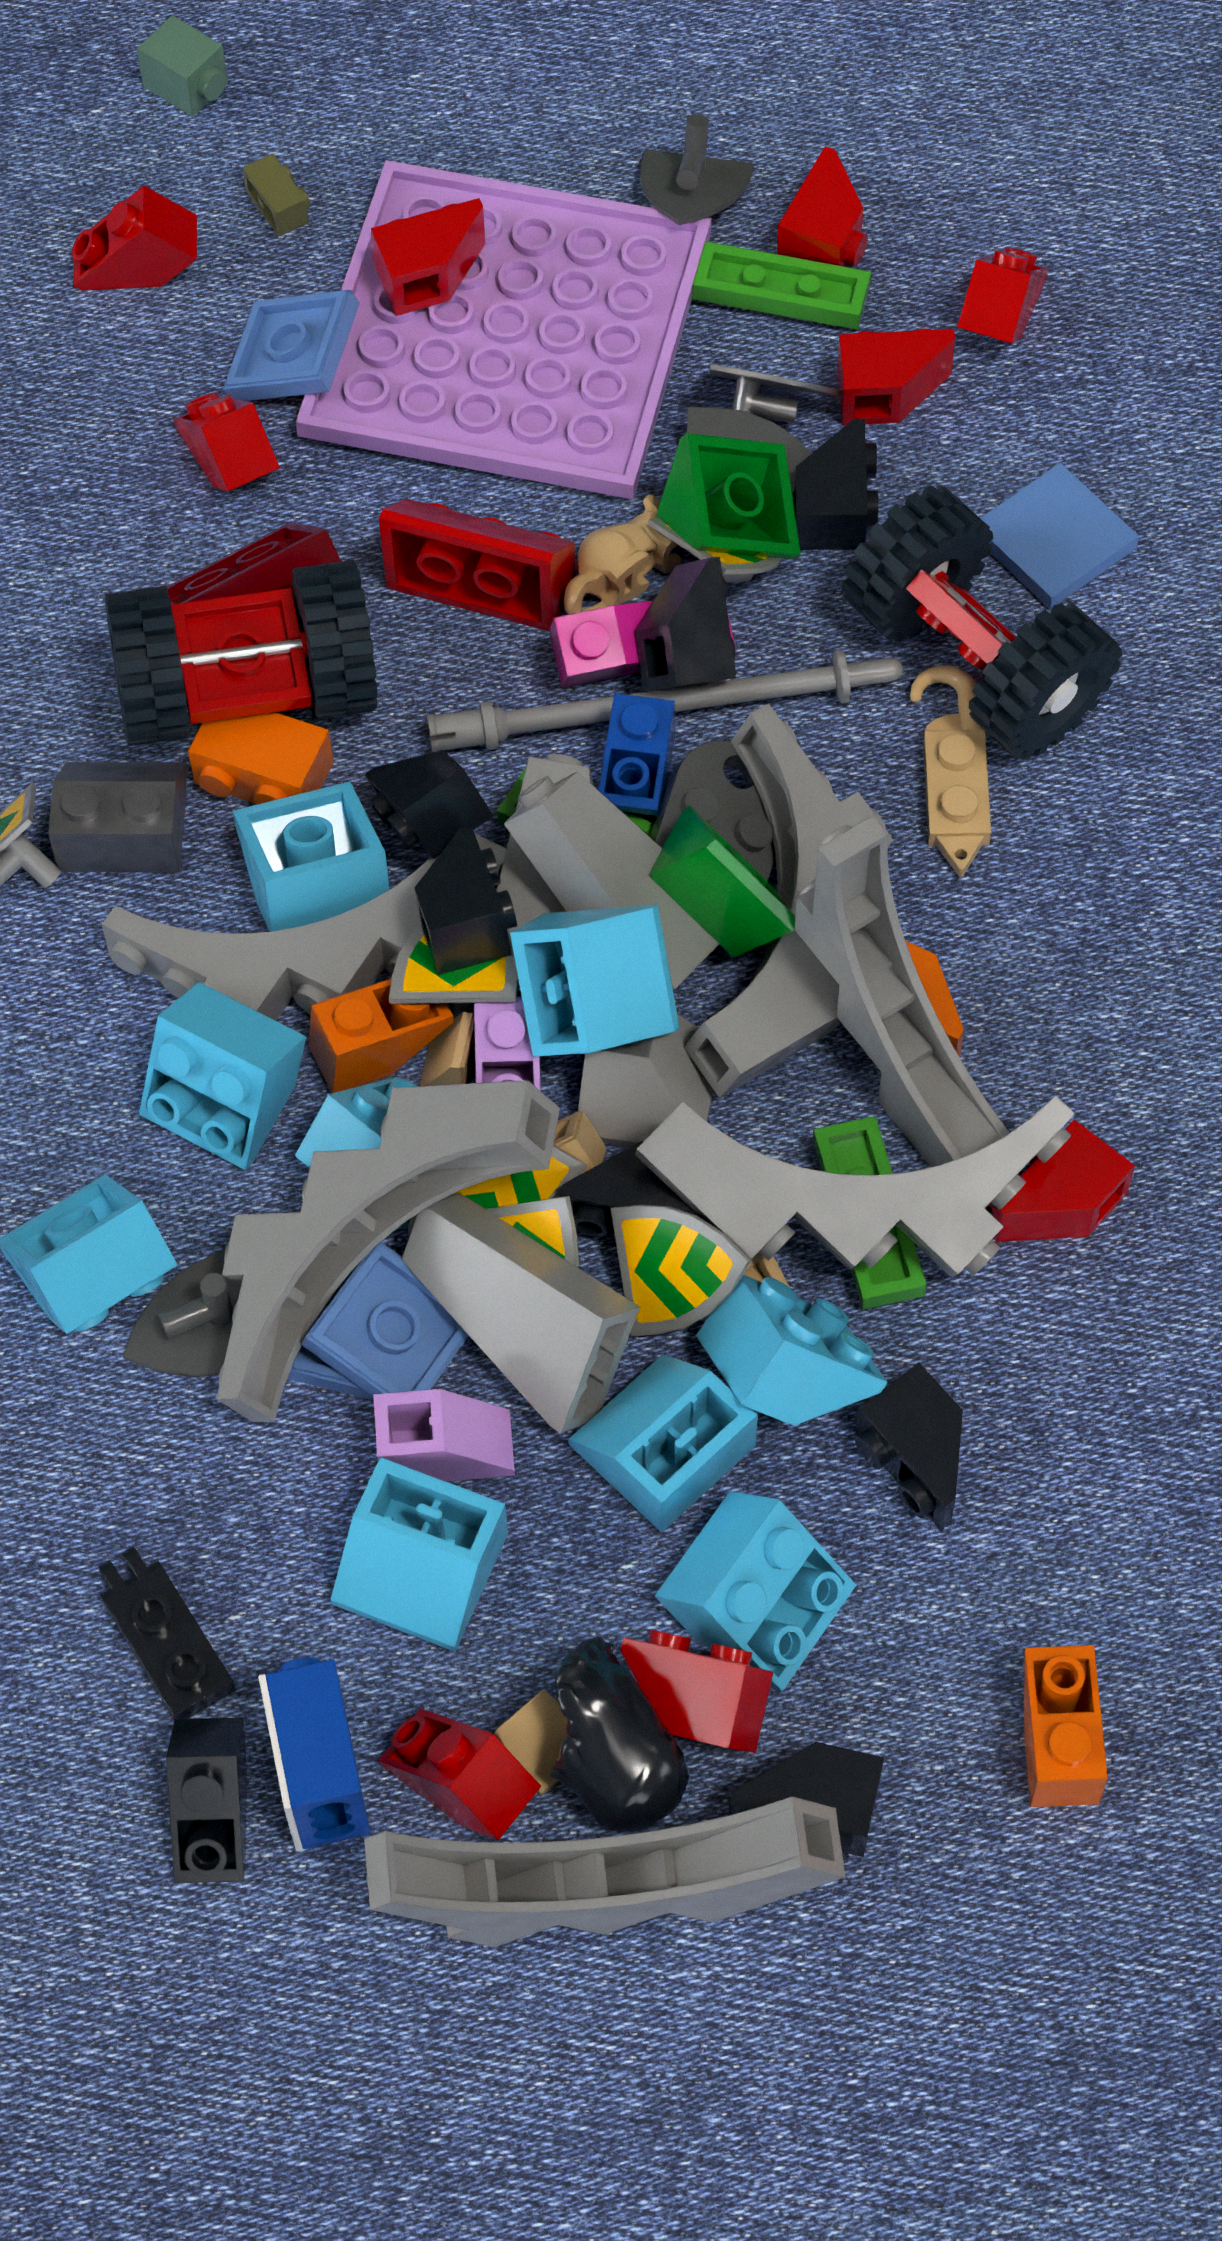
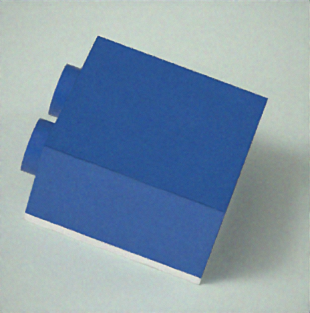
(313, 1753)

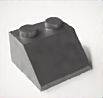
(118, 816)

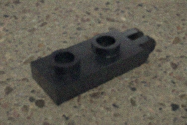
(164, 1637)

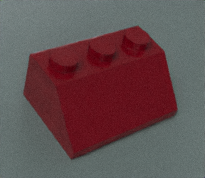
(259, 565)

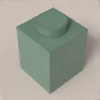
(182, 66)

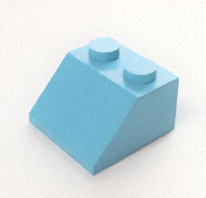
(311, 856)
(89, 1254)

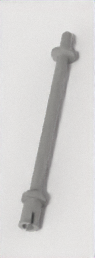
(493, 725)

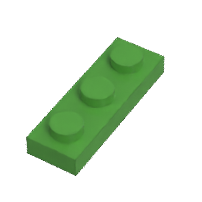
(781, 285)
(859, 1150)

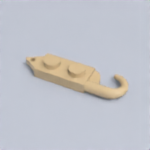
(955, 773)

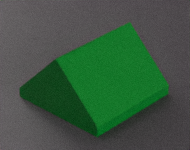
(731, 497)
(719, 887)

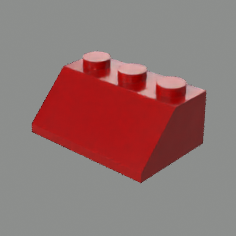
(475, 562)

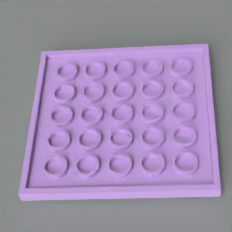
(542, 354)

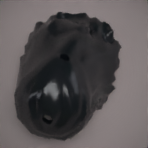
(615, 1745)

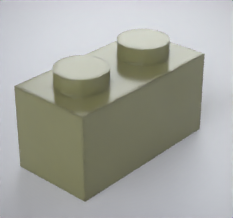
(276, 194)

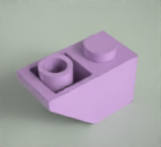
(504, 1044)
(444, 1434)

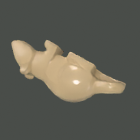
(617, 559)

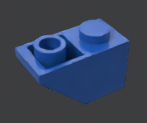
(638, 753)

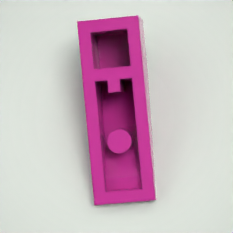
(598, 643)

